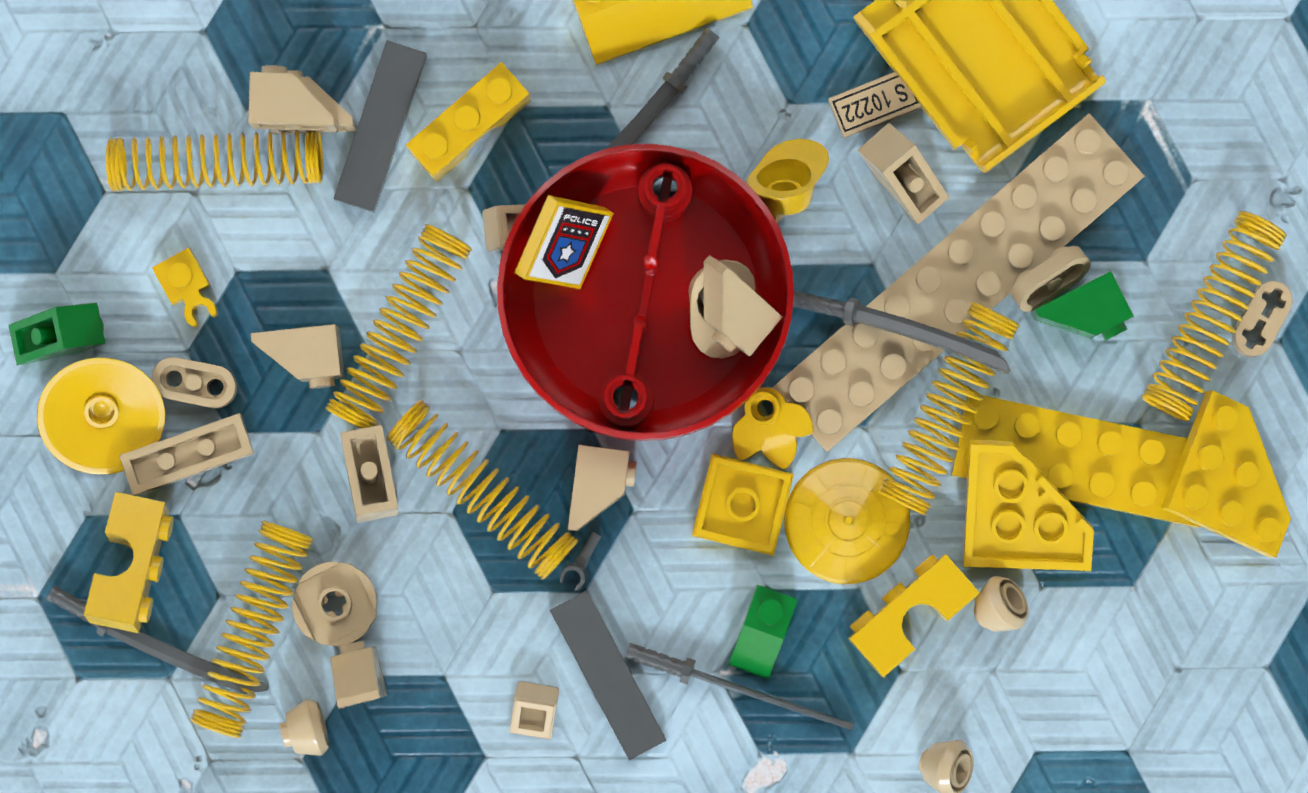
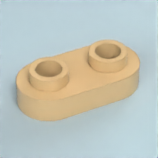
(1050, 278)
(195, 382)

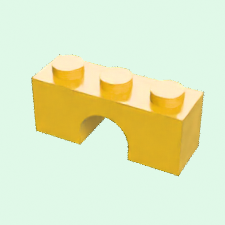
(467, 120)
(124, 599)
(881, 635)

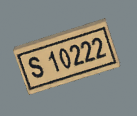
(872, 104)

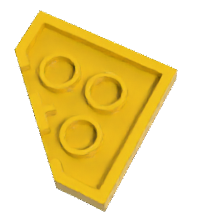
(1228, 479)
(1019, 515)

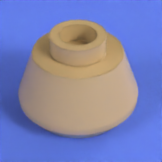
(1001, 605)
(305, 729)
(947, 766)

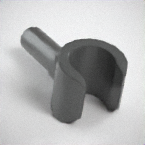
(582, 560)

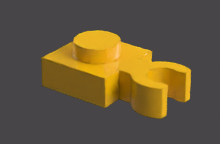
(182, 281)

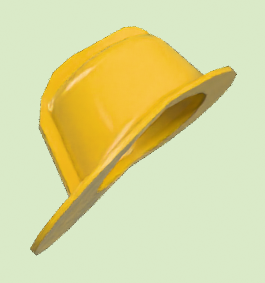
(789, 175)

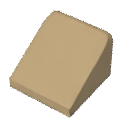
(498, 223)
(534, 710)

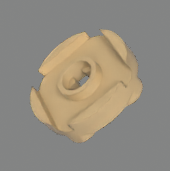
(326, 626)

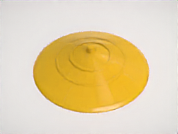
(99, 412)
(843, 524)

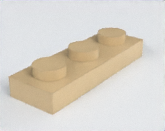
(187, 454)

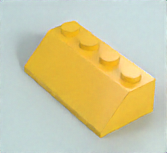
(627, 26)

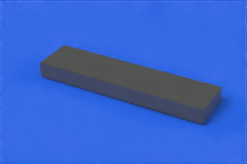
(380, 126)
(608, 675)

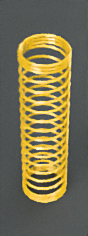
(117, 166)
(1263, 232)
(361, 418)
(891, 489)
(290, 539)
(553, 555)

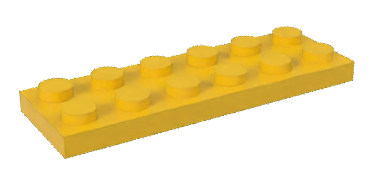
(1081, 455)

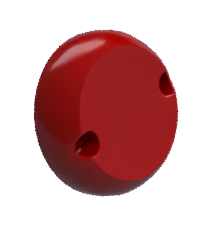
(634, 305)

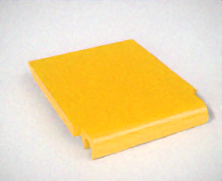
(984, 67)

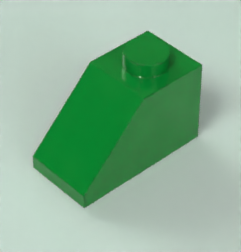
(1089, 309)
(57, 333)
(763, 631)

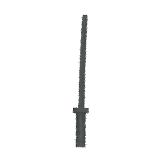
(673, 84)
(854, 312)
(154, 646)
(686, 670)

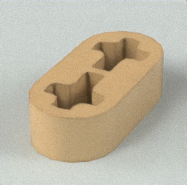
(1271, 323)

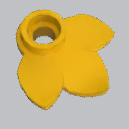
(773, 433)

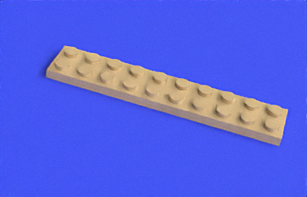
(972, 264)

